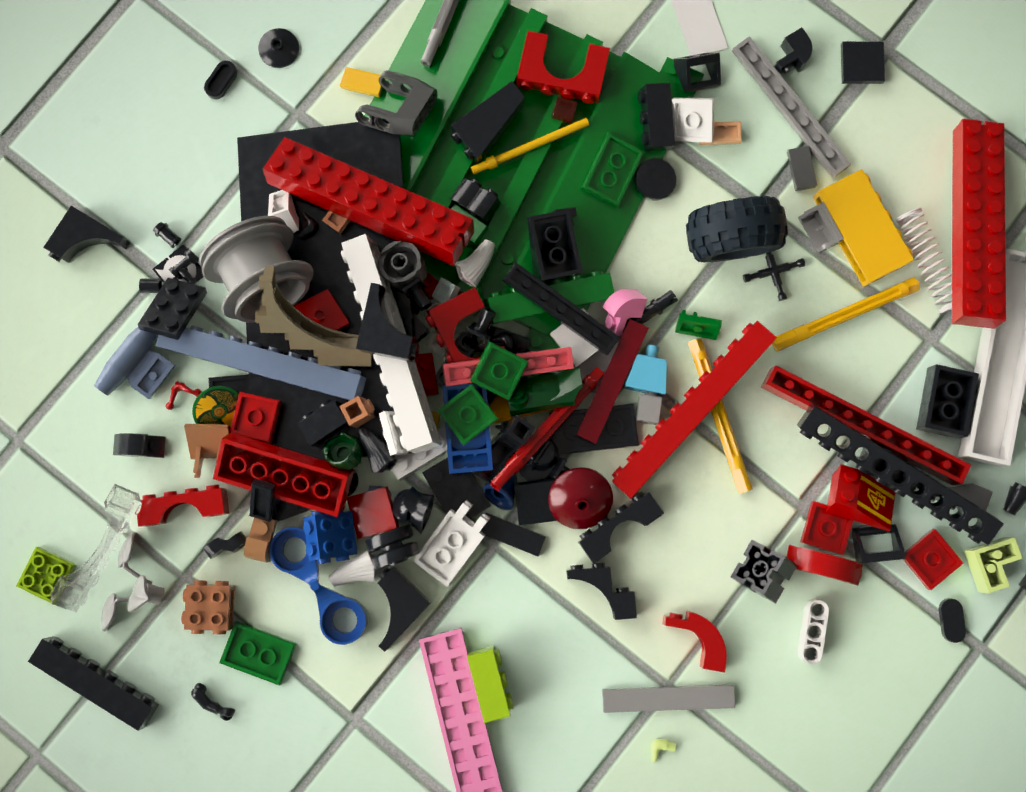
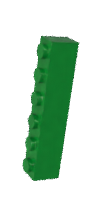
(578, 291)

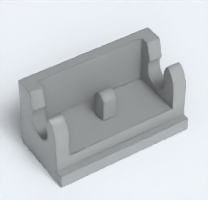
(820, 228)

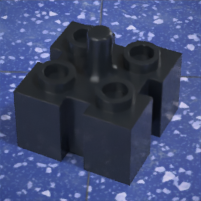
(764, 571)

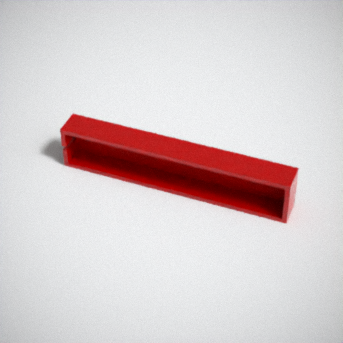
(369, 201)
(978, 224)

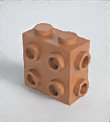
(208, 607)

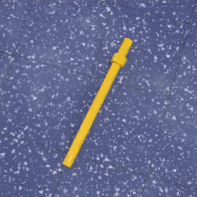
(492, 162)

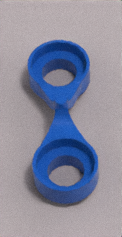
(328, 599)

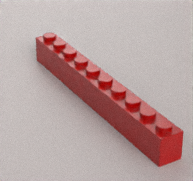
(694, 409)
(881, 432)

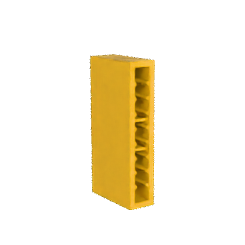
(869, 235)

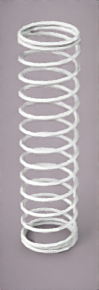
(903, 219)

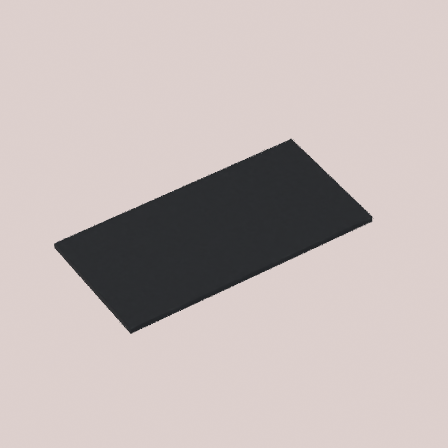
(373, 153)

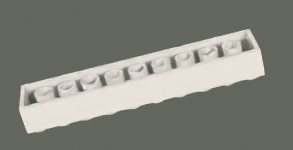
(400, 376)

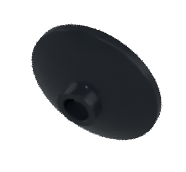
(278, 56)

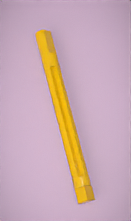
(806, 331)
(722, 423)

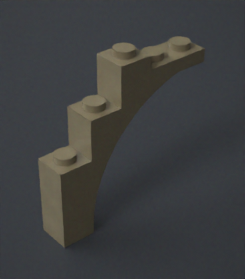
(280, 316)

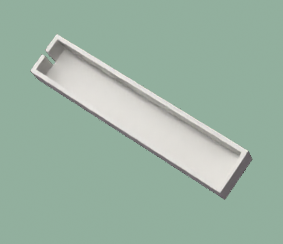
(1001, 376)

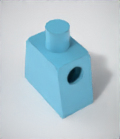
(648, 373)

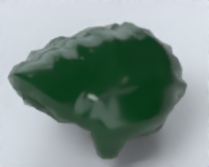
(343, 452)

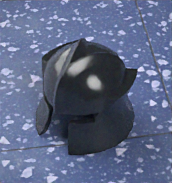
(413, 506)

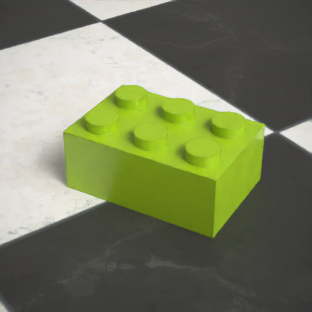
(490, 683)

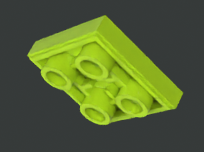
(43, 573)

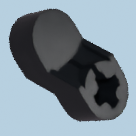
(218, 545)

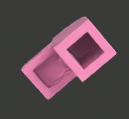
(623, 305)

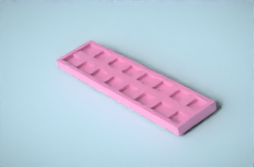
(459, 713)

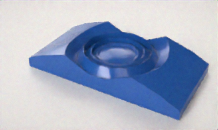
(475, 454)

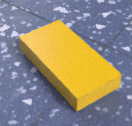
(361, 82)

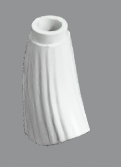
(473, 267)
(357, 569)

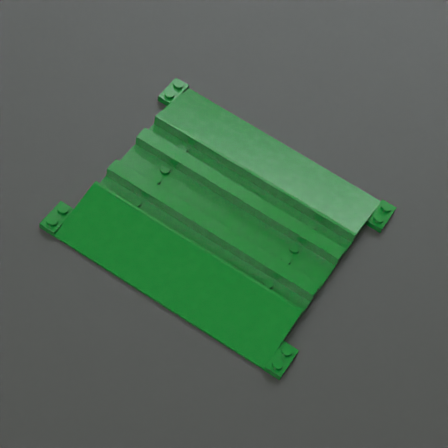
(470, 66)

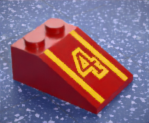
(860, 498)

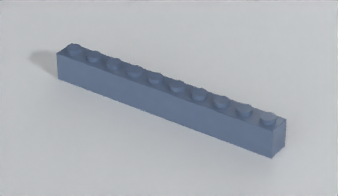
(266, 363)

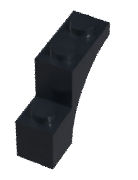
(504, 445)
(621, 601)

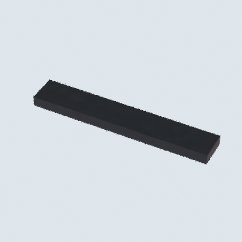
(561, 308)

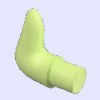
(661, 744)

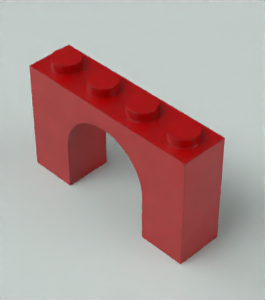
(583, 86)
(447, 316)

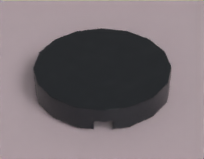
(655, 179)

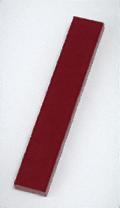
(612, 381)

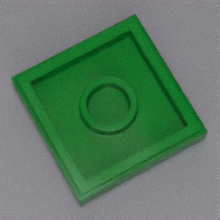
(499, 370)
(467, 414)

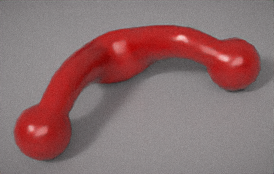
(179, 387)

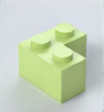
(987, 562)

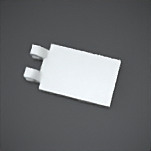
(451, 544)

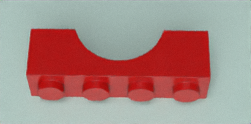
(209, 503)

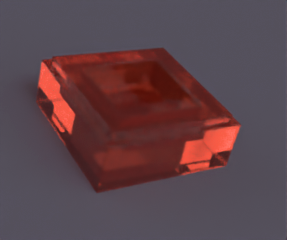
(564, 110)

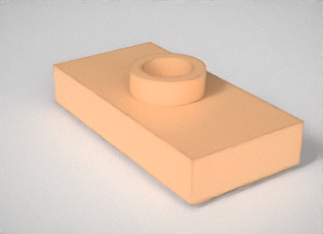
(726, 133)

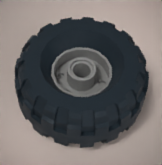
(736, 229)

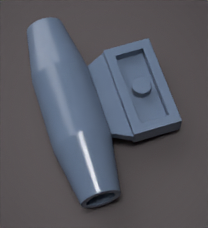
(136, 363)

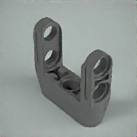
(412, 112)

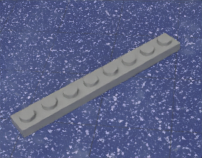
(791, 107)

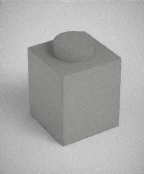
(648, 408)

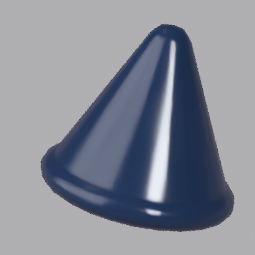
(505, 497)

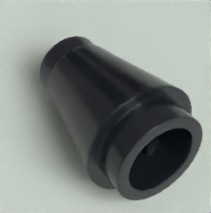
(1015, 499)

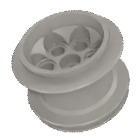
(239, 258)

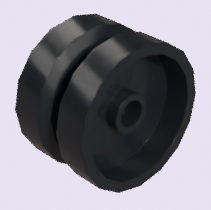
(393, 548)

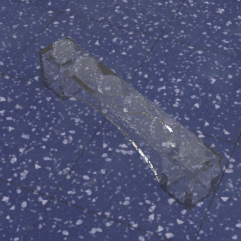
(73, 589)

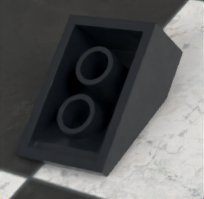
(553, 246)

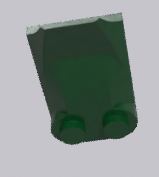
(545, 391)

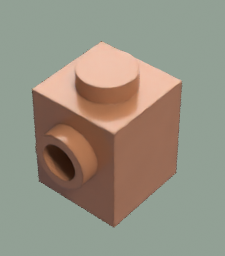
(358, 411)

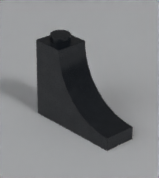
(78, 232)
(378, 333)
(405, 604)

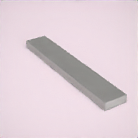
(668, 698)

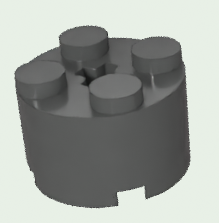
(399, 254)

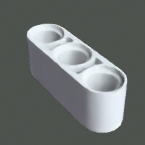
(818, 640)

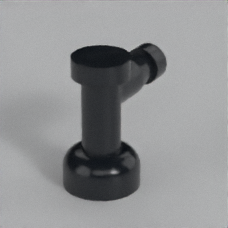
(180, 268)

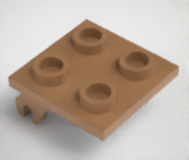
(204, 442)

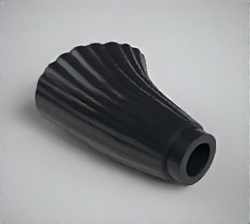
(376, 451)

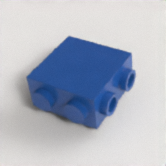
(329, 537)

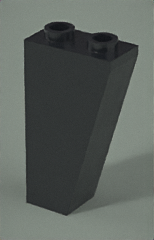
(487, 122)

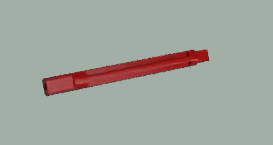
(544, 432)

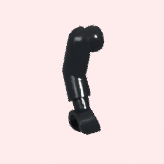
(203, 700)

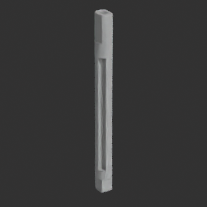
(439, 30)

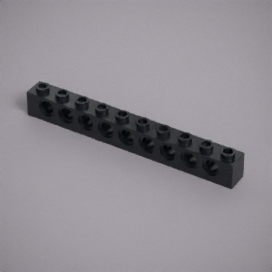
(986, 525)

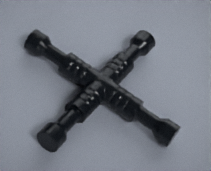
(773, 270)

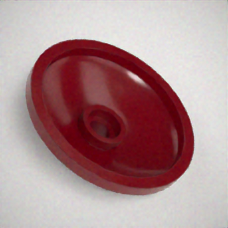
(576, 487)

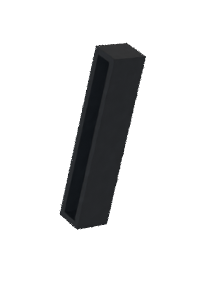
(93, 682)

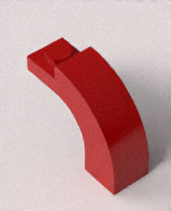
(825, 565)
(712, 643)

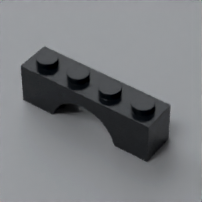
(597, 542)

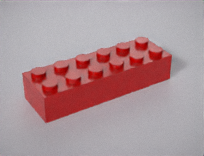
(296, 475)

